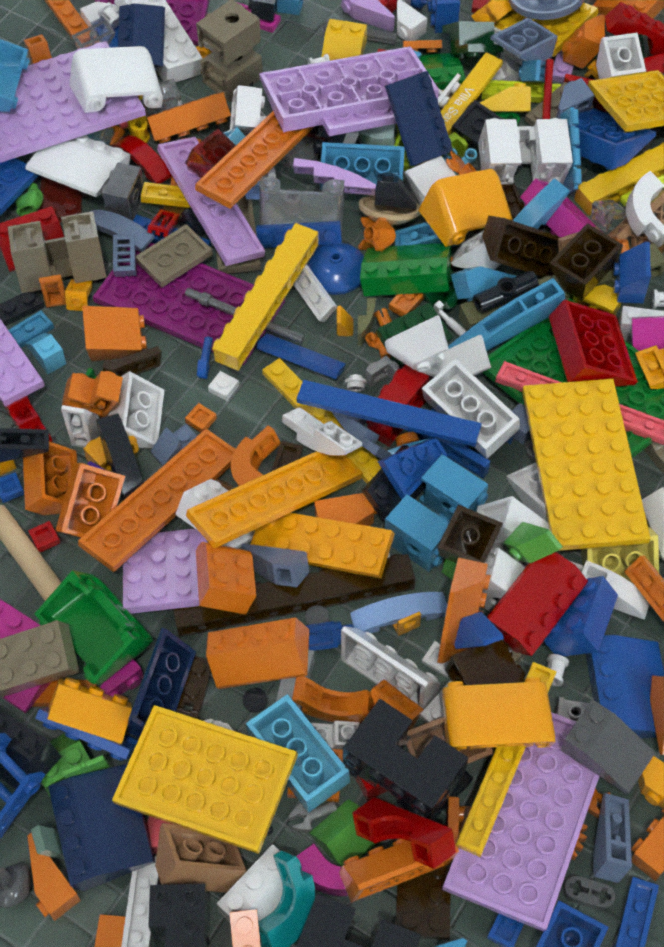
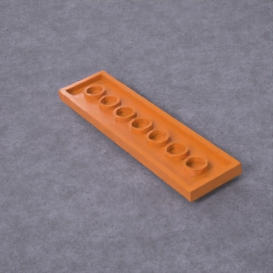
(249, 161)
(156, 501)

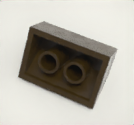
(585, 261)

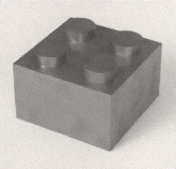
(124, 190)

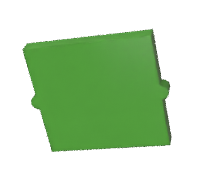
(89, 766)

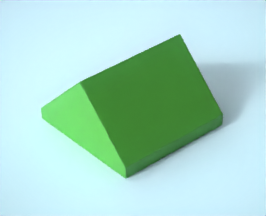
(338, 835)

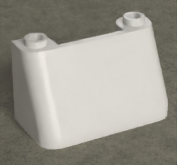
(114, 73)

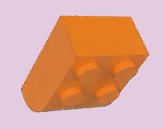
(225, 578)

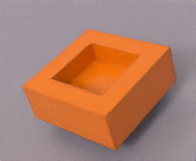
(200, 418)

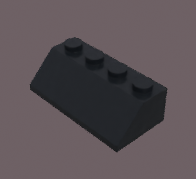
(27, 749)

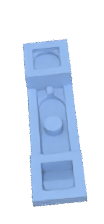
(391, 610)

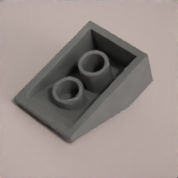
(607, 747)

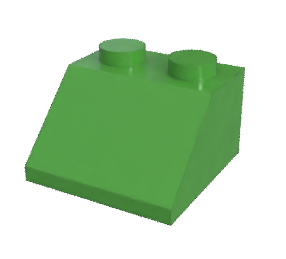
(72, 755)

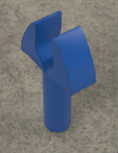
(203, 365)

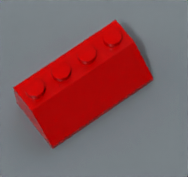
(537, 602)

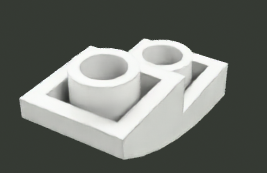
(336, 734)

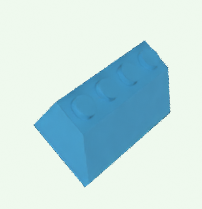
(364, 159)

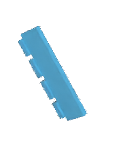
(573, 177)

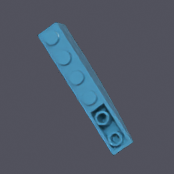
(516, 315)

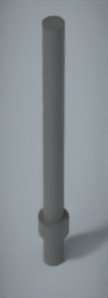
(207, 300)

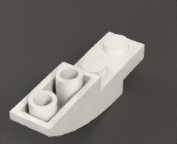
(321, 437)
(629, 597)

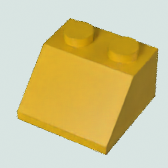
(344, 39)

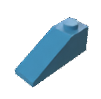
(417, 234)

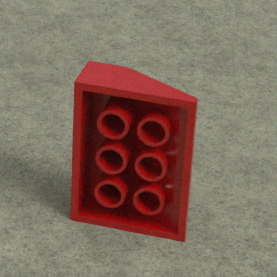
(591, 344)

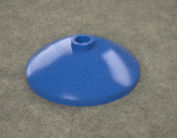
(337, 275)

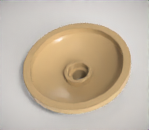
(394, 215)

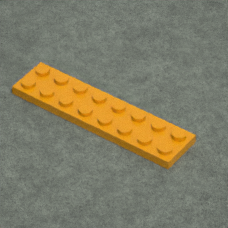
(271, 496)

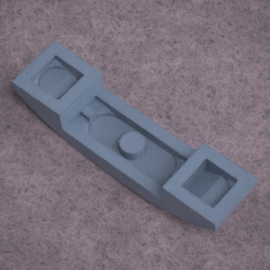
(116, 224)

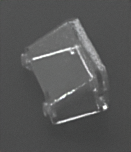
(291, 206)

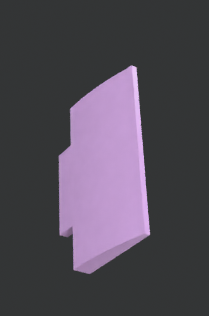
(340, 93)

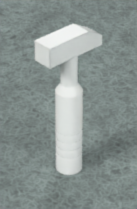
(457, 328)

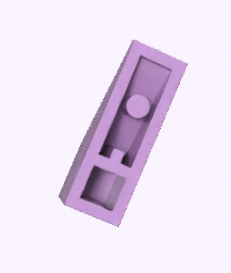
(369, 12)

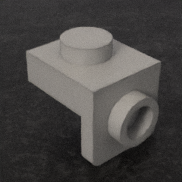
(379, 370)

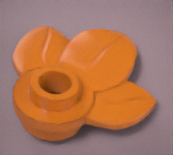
(458, 164)

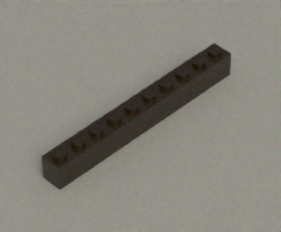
(319, 588)

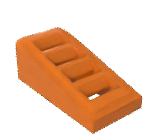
(53, 290)

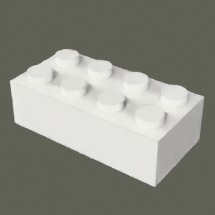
(464, 396)

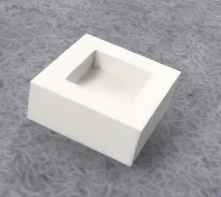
(223, 386)

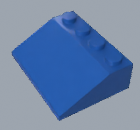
(606, 142)
(623, 678)

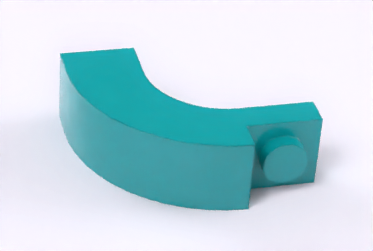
(297, 898)

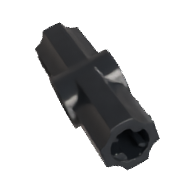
(505, 291)

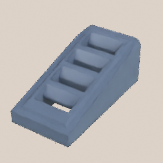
(129, 270)

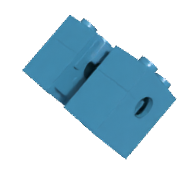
(419, 528)

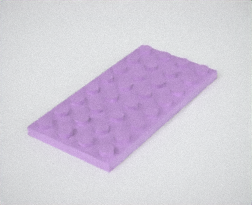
(531, 836)

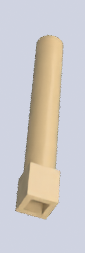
(27, 555)

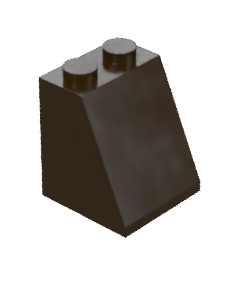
(485, 665)

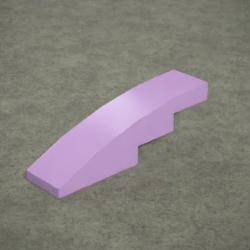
(324, 172)

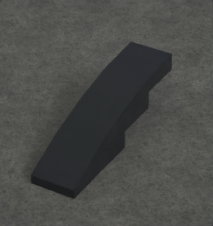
(119, 452)

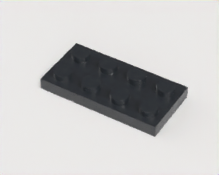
(471, 123)

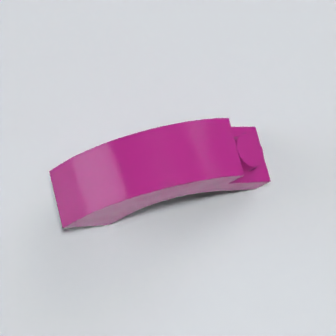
(324, 873)

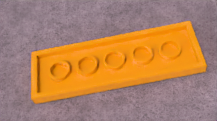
(329, 542)

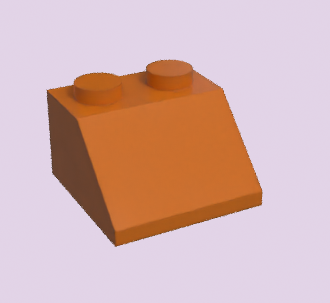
(585, 42)

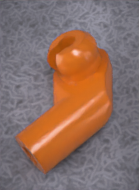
(374, 341)

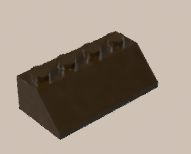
(520, 245)

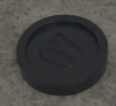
(255, 700)

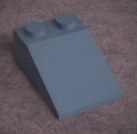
(527, 40)

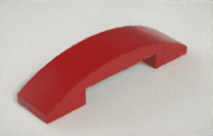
(145, 157)

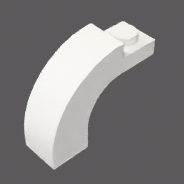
(639, 209)

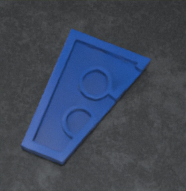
(409, 465)

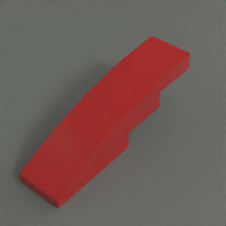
(24, 415)

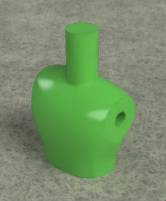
(29, 201)

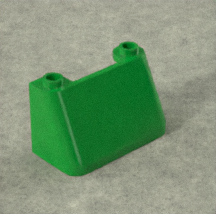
(99, 625)

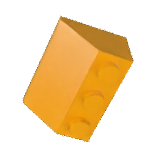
(89, 710)

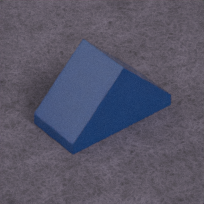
(476, 631)

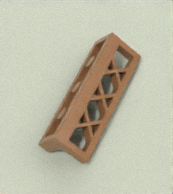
(624, 230)

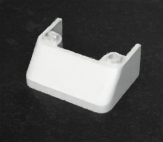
(427, 350)

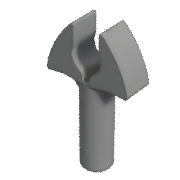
(305, 826)

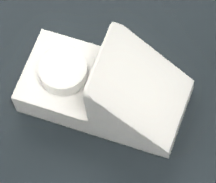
(509, 70)

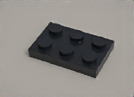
(382, 493)

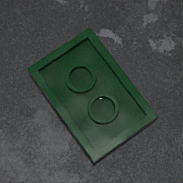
(408, 321)

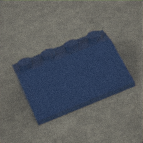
(95, 834)

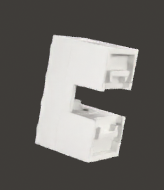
(542, 146)
(501, 565)

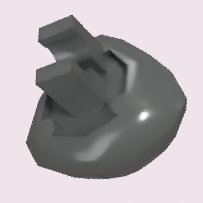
(14, 884)

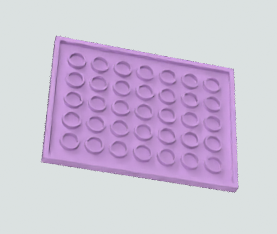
(51, 112)

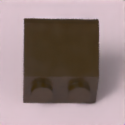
(469, 536)

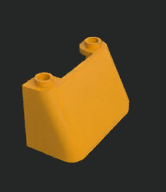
(463, 204)
(498, 715)

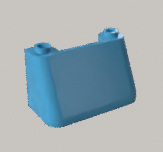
(12, 62)

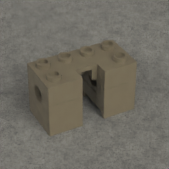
(231, 35)
(74, 254)

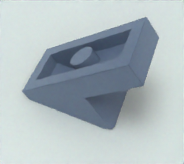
(171, 443)

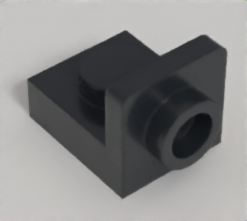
(189, 218)

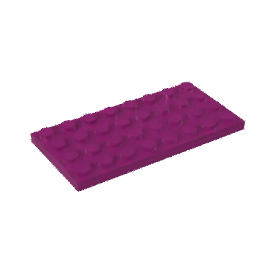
(170, 309)

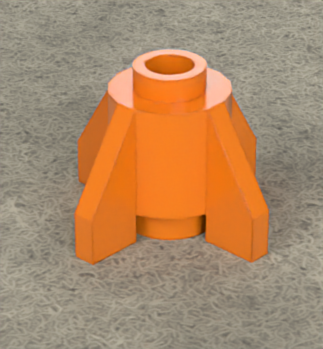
(377, 234)

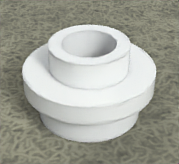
(355, 383)

